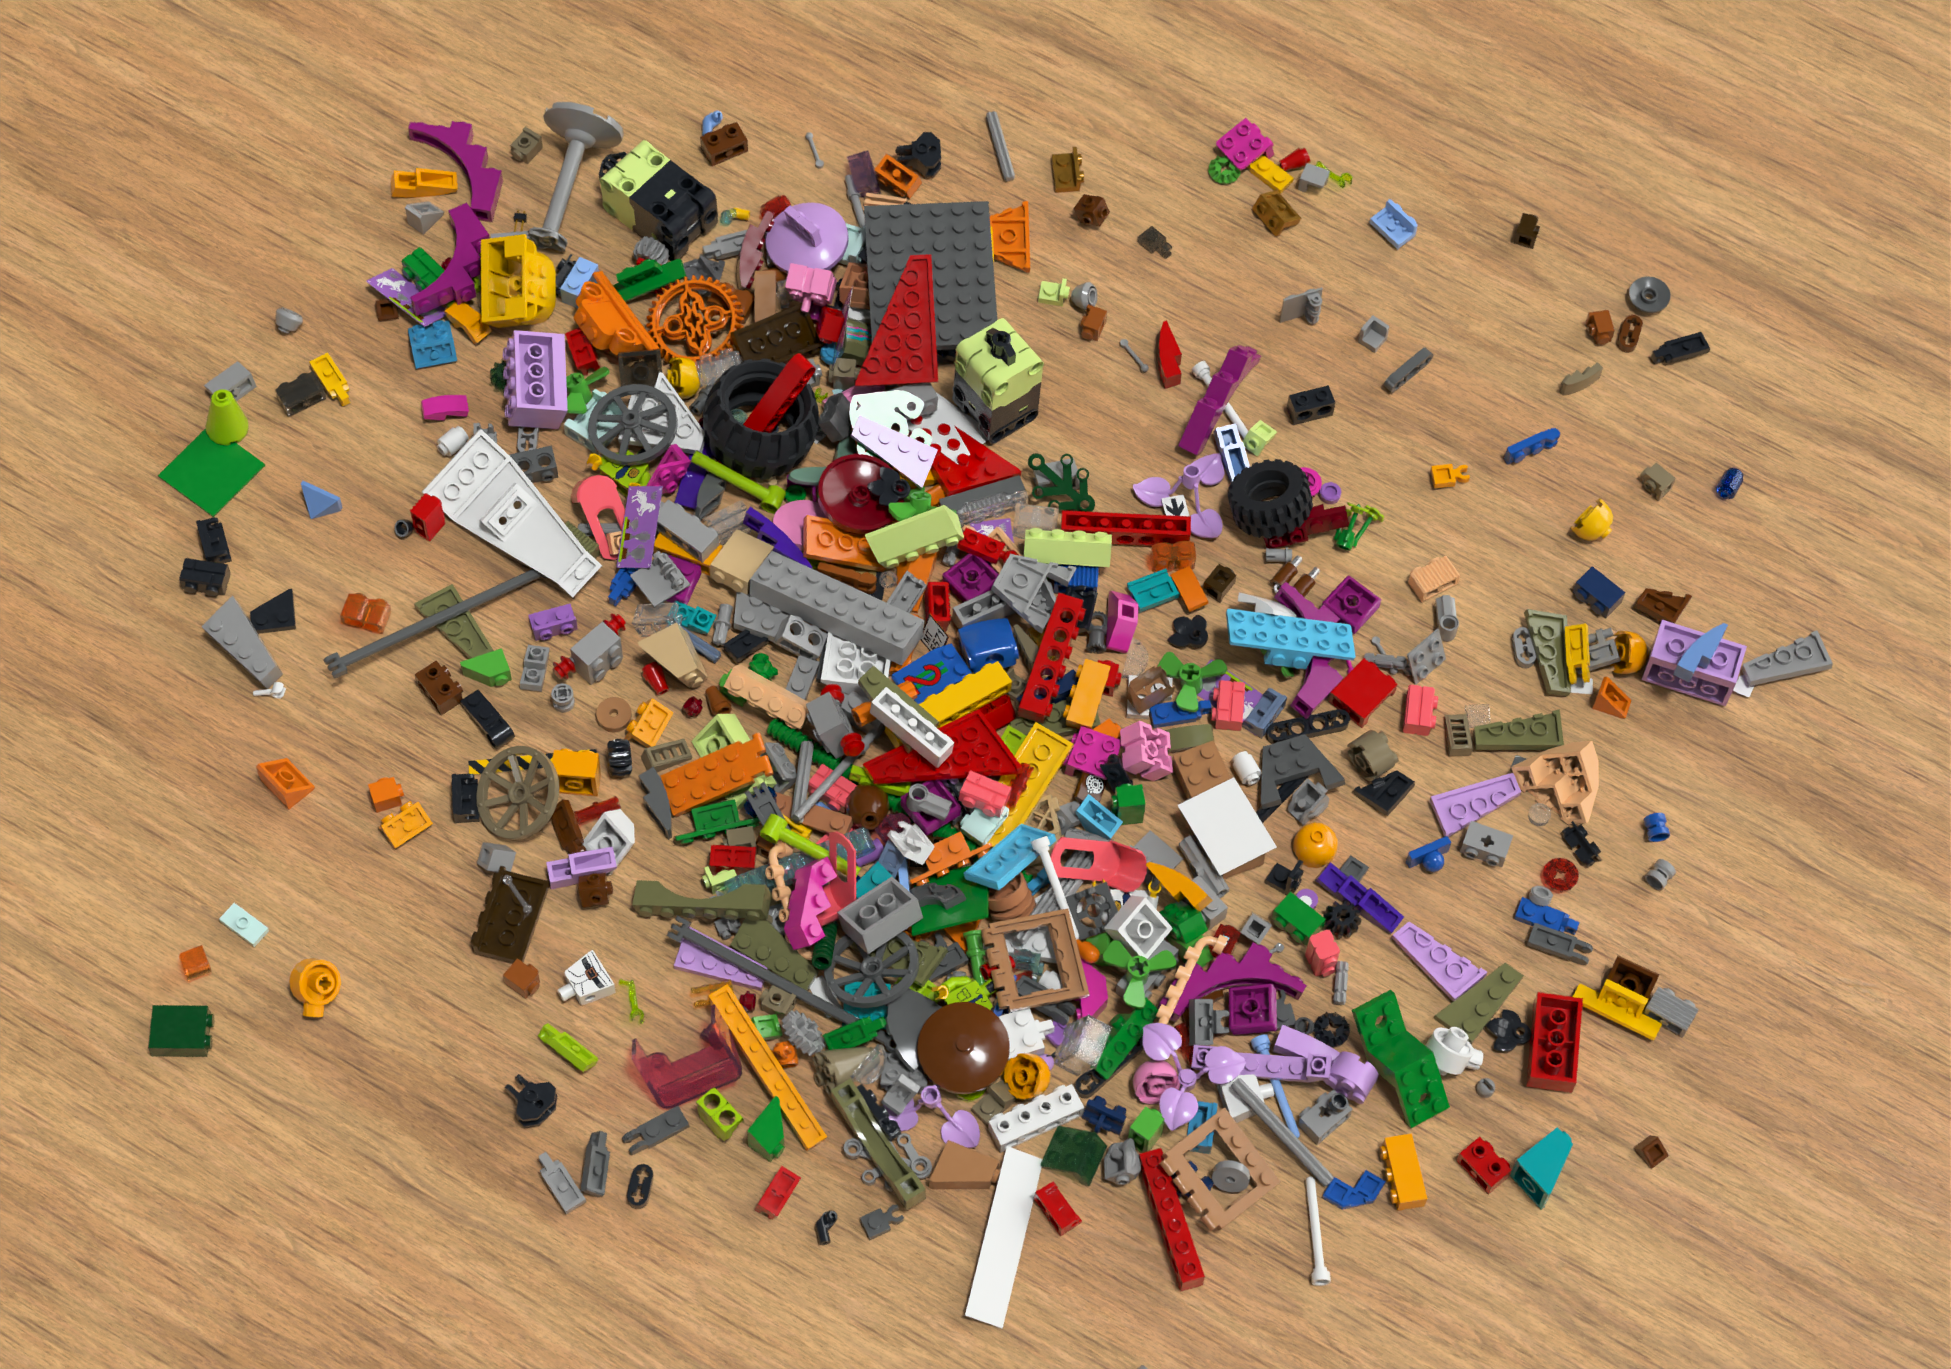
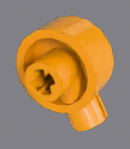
(314, 984)

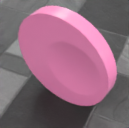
(790, 518)

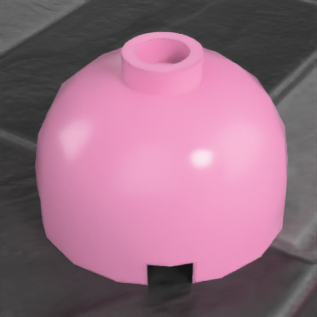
(1153, 1079)

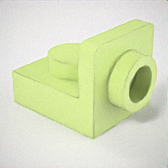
(1053, 293)
(1258, 437)
(716, 882)

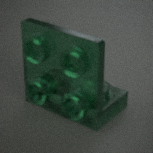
(1075, 1153)

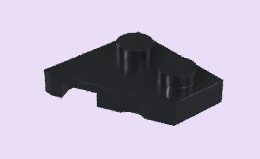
(275, 614)
(1386, 792)

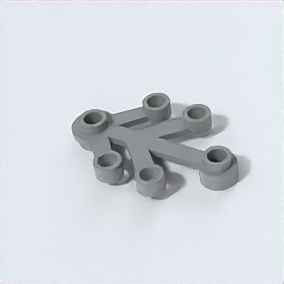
(913, 1161)

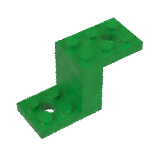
(1401, 1058)

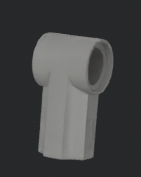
(1446, 617)
(929, 802)

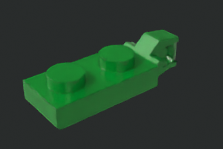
(854, 1033)

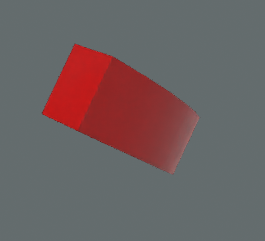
(1169, 357)

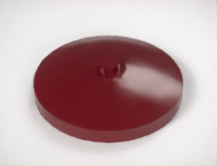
(845, 494)

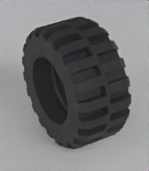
(1271, 516)

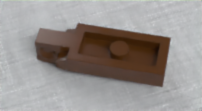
(567, 828)

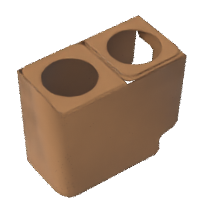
(1147, 680)

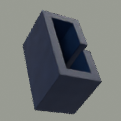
(1599, 592)

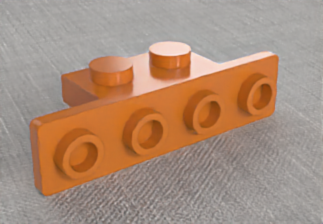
(948, 854)

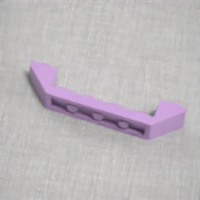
(1275, 1067)

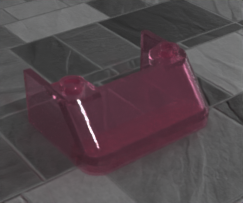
(694, 1074)

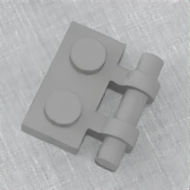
(1602, 653)

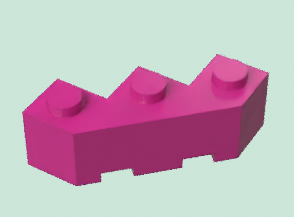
(807, 902)

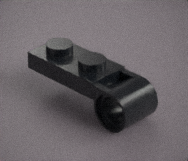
(488, 719)

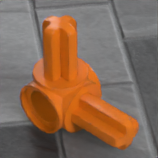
(786, 1054)

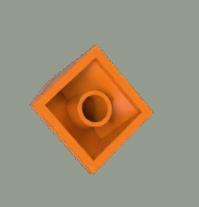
(284, 781)

